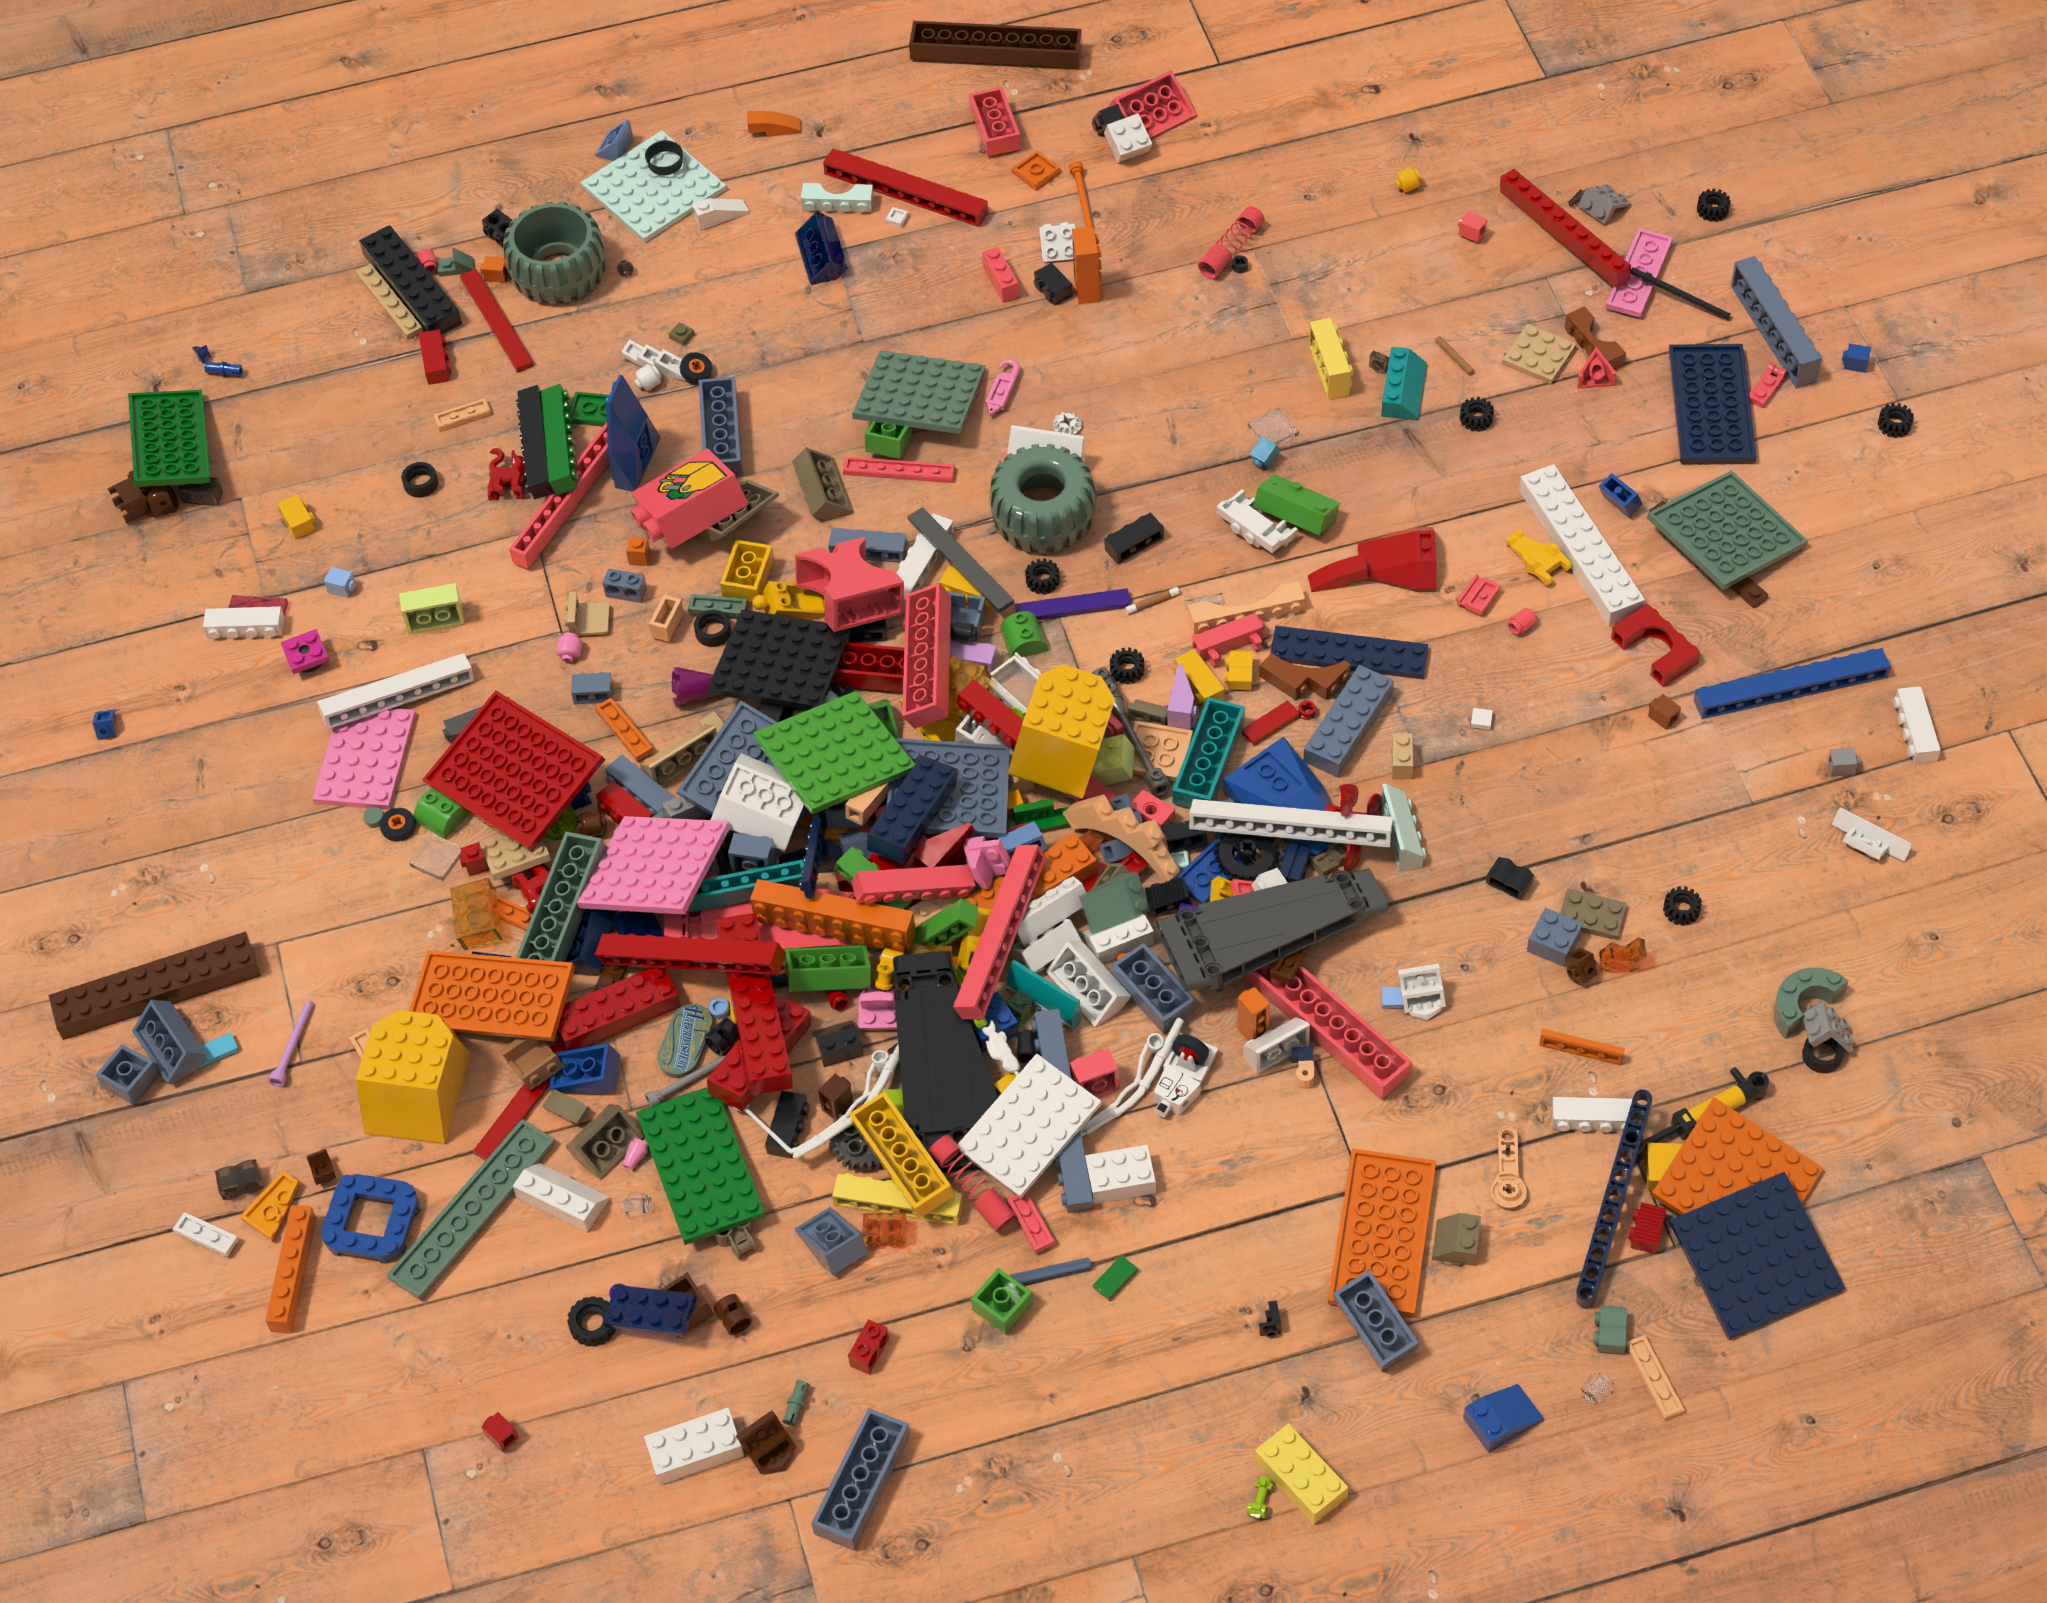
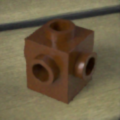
(1581, 965)

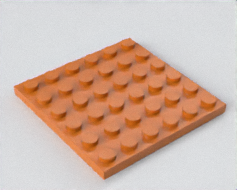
(1726, 1156)

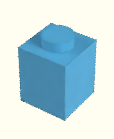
(1264, 453)

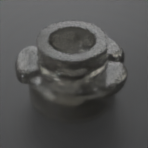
(625, 268)

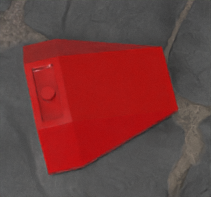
(1403, 558)

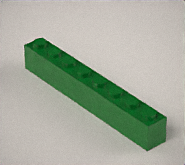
(559, 439)

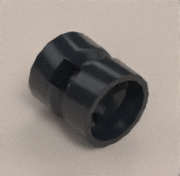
(720, 1038)

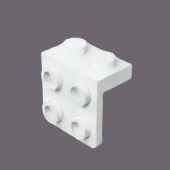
(1056, 242)

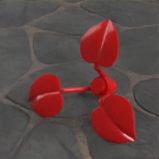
(1349, 798)

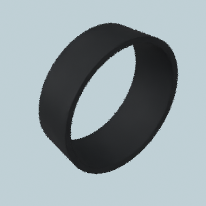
(662, 146)

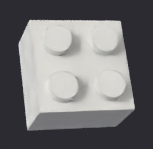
(1128, 138)

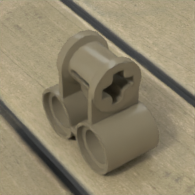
(738, 1239)

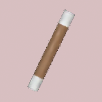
(1152, 600)

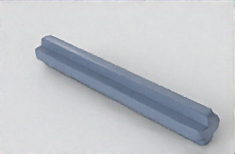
(1052, 1271)

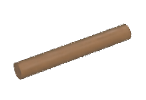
(1454, 355)

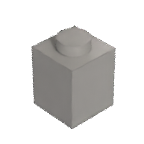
(1843, 762)

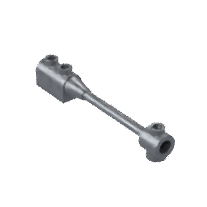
(1154, 777)

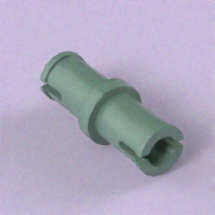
(795, 1403)

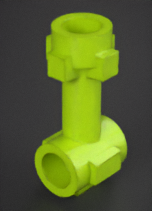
(1258, 1508)

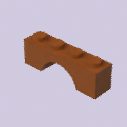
(1580, 325)

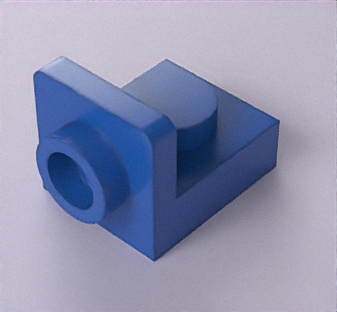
(104, 724)

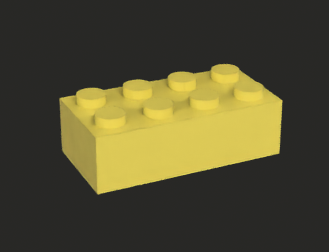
(1330, 358)
(1301, 1474)

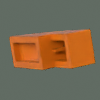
(772, 123)

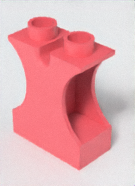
(850, 586)

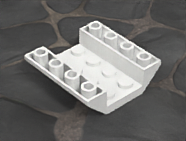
(759, 802)

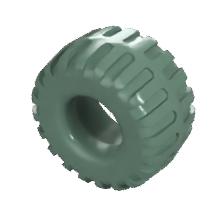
(550, 231)
(1046, 523)

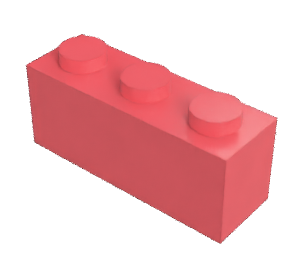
(1000, 274)

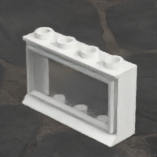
(1014, 682)

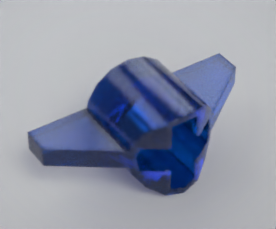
(202, 353)

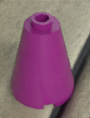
(690, 685)

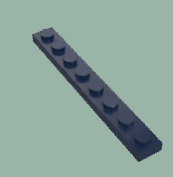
(813, 854)

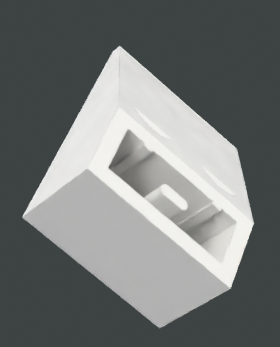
(972, 732)

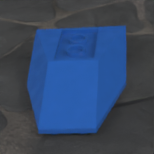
(629, 436)
(1279, 780)

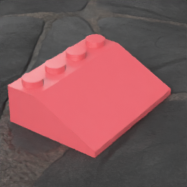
(1158, 102)

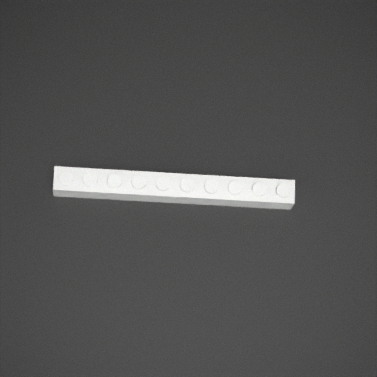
(1291, 823)

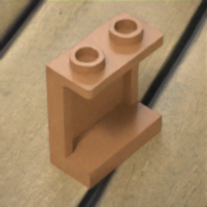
(531, 1061)

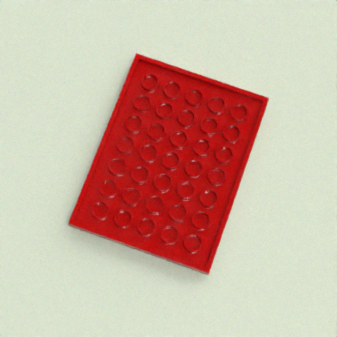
(513, 770)

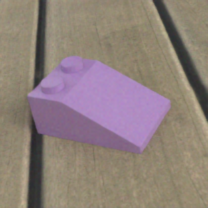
(1181, 708)

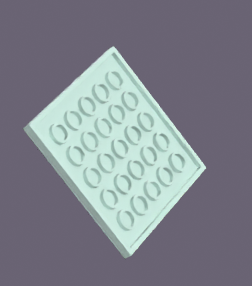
(647, 200)

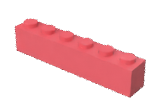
(913, 884)

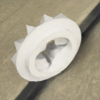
(1059, 425)

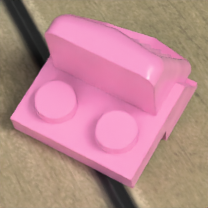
(986, 859)
(877, 1009)

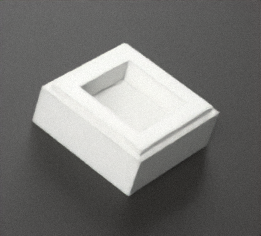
(897, 217)
(1481, 718)

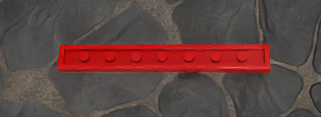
(496, 320)
(515, 1111)

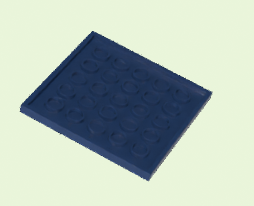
(1756, 1255)

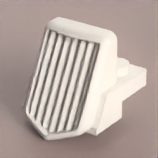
(1422, 991)

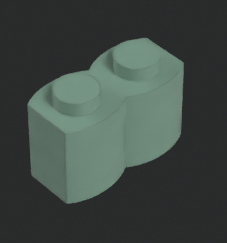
(1611, 1329)

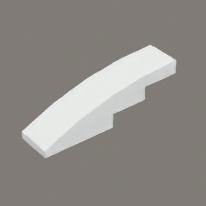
(664, 361)

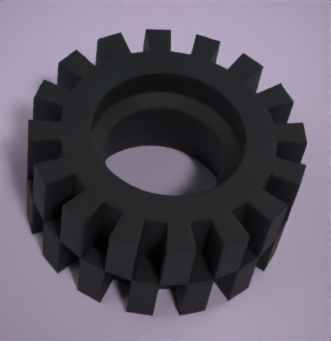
(1713, 197)
(1476, 422)
(1894, 428)
(1042, 584)
(1127, 656)
(1682, 896)

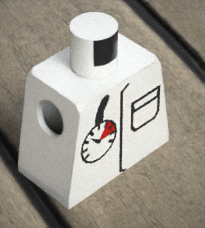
(1175, 1092)

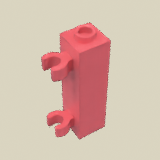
(1229, 637)

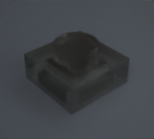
(1378, 362)

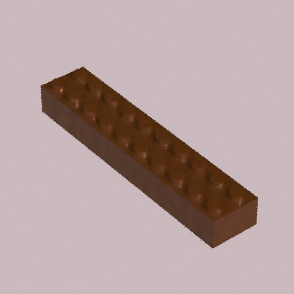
(995, 44)
(165, 979)

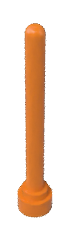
(1076, 169)

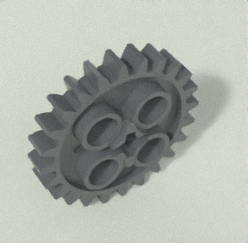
(862, 1158)

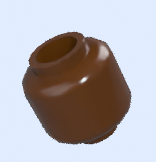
(592, 823)

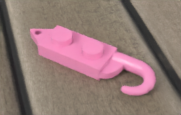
(1002, 388)

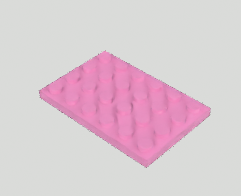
(365, 760)

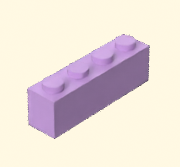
(975, 652)

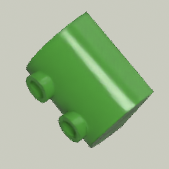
(1023, 634)
(438, 813)

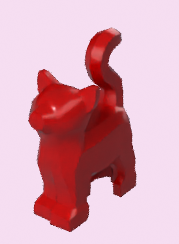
(505, 477)
(531, 888)

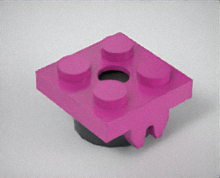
(305, 652)

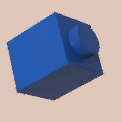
(1856, 358)

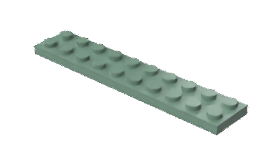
(469, 1210)

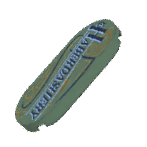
(684, 1040)

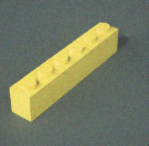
(885, 1197)

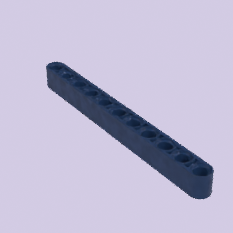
(1612, 1207)

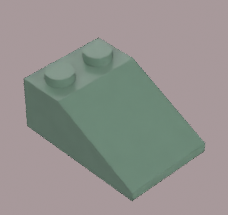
(1114, 902)

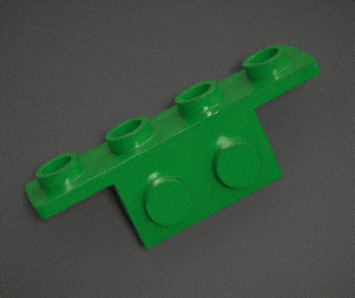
(1041, 813)

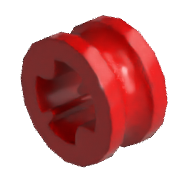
(1307, 715)

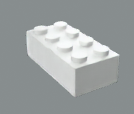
(693, 1446)

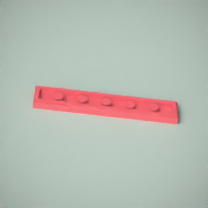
(899, 469)

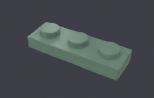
(728, 605)

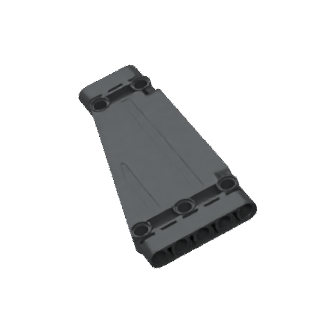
(1260, 927)

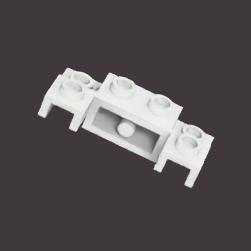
(1253, 525)

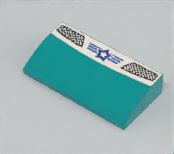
(1046, 994)

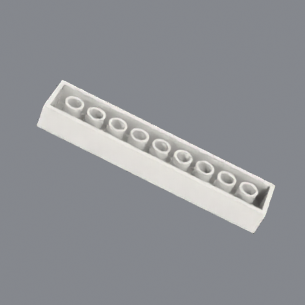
(1581, 543)

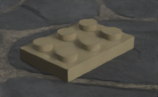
(1598, 914)

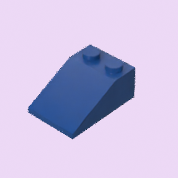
(587, 1070)
(1501, 1416)

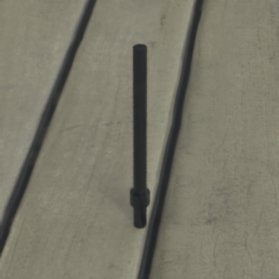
(1648, 278)

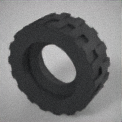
(575, 1317)

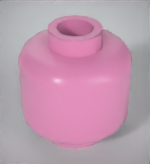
(569, 647)

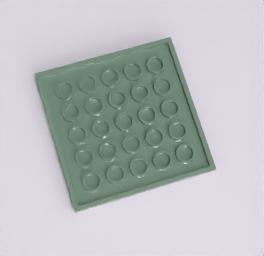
(919, 392)
(1727, 529)

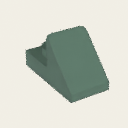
(455, 265)

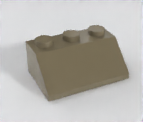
(604, 1140)

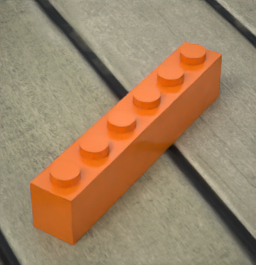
(291, 1269)

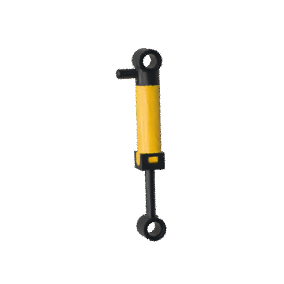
(1734, 1097)

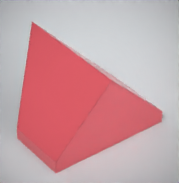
(1596, 372)

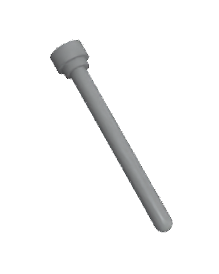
(655, 1097)

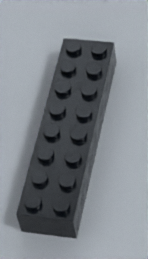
(410, 280)

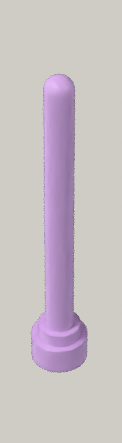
(278, 1076)

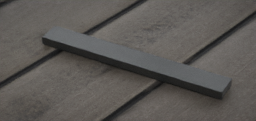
(961, 560)

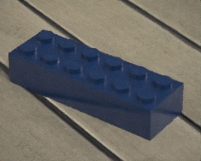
(912, 809)

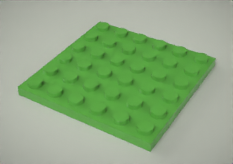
(834, 752)

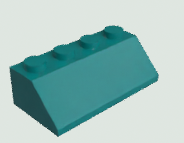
(1403, 384)

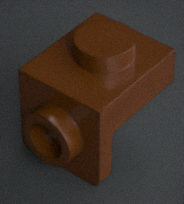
(321, 1166)

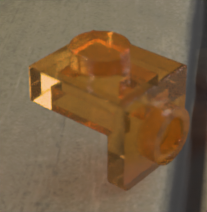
(1094, 838)

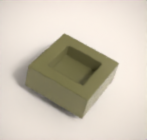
(681, 333)

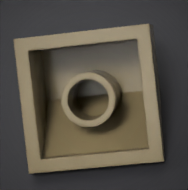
(1457, 1239)

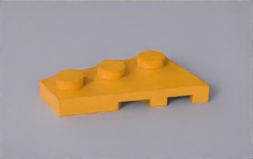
(271, 1206)

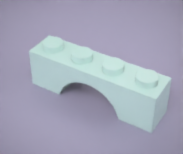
(857, 199)

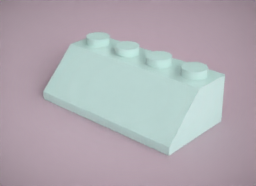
(1405, 838)

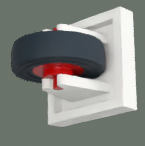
(1191, 1056)

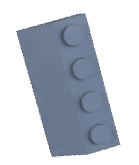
(168, 1041)

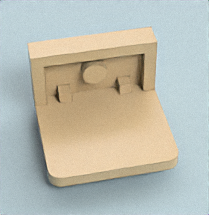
(586, 617)

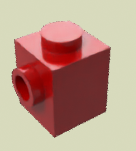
(473, 859)
(499, 1431)

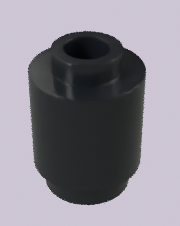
(963, 631)

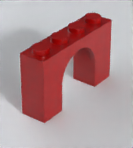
(1648, 623)

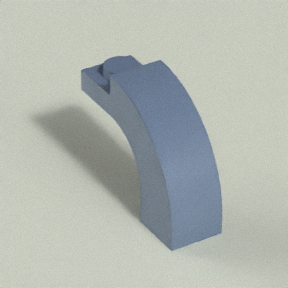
(1115, 848)

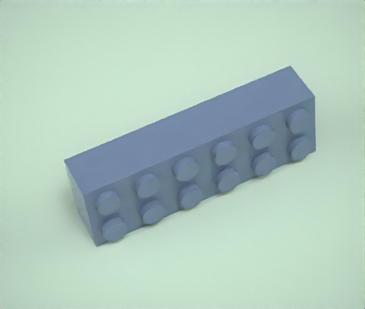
(721, 421)
(1348, 721)
(861, 1479)

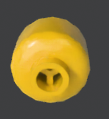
(1408, 179)

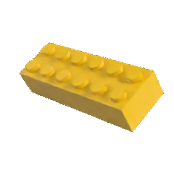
(901, 1154)

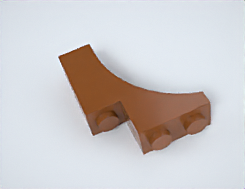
(1296, 679)

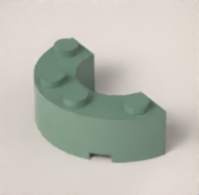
(1804, 985)

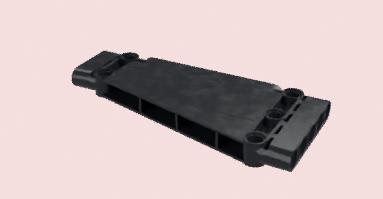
(939, 1055)

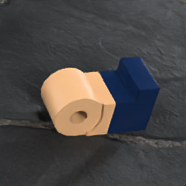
(1304, 1058)

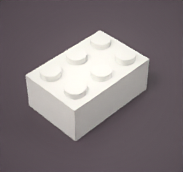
(1120, 1174)

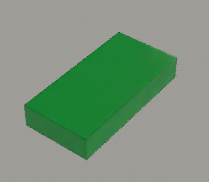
(1115, 1277)

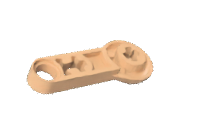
(1508, 1173)

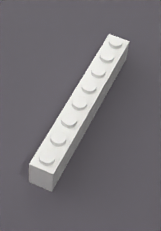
(395, 691)

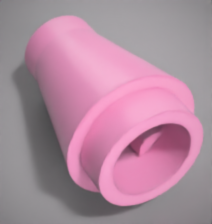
(636, 1151)

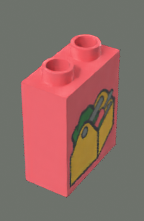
(687, 499)

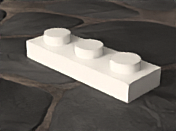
(205, 1234)

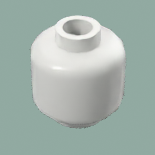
(647, 377)

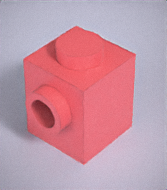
(1472, 226)

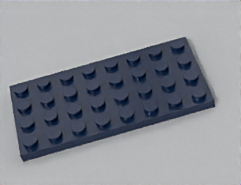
(1711, 403)

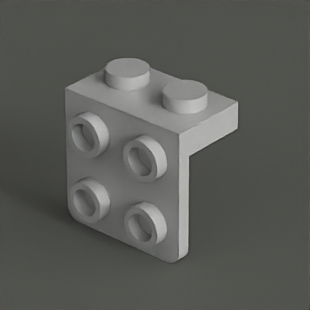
(1602, 201)
(1823, 1023)

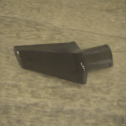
(1576, 198)

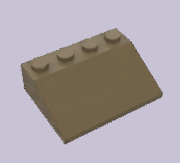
(757, 498)

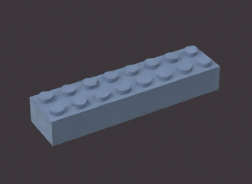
(1776, 322)

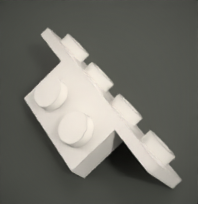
(1869, 837)

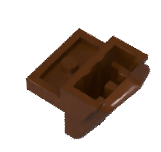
(767, 1444)

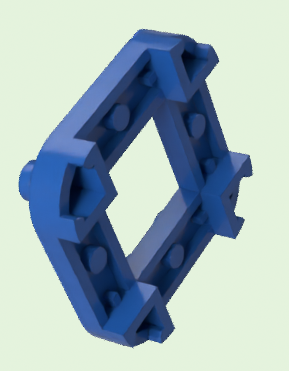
(366, 1245)

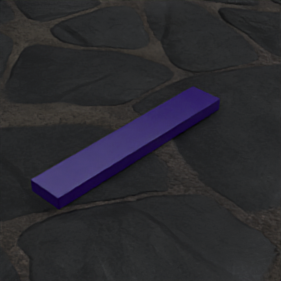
(1077, 604)

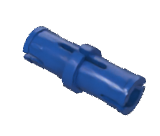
(223, 368)

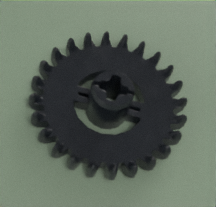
(1246, 849)

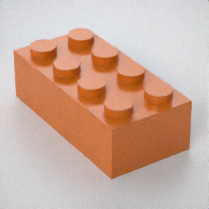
(1087, 265)

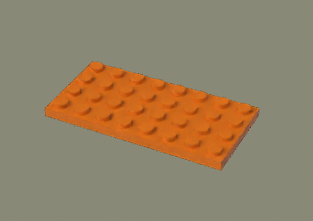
(494, 994)
(1384, 1224)

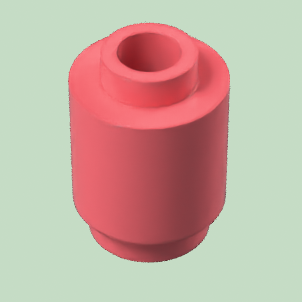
(428, 260)
(1522, 621)

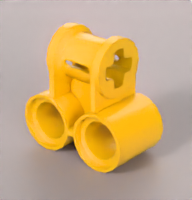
(885, 969)

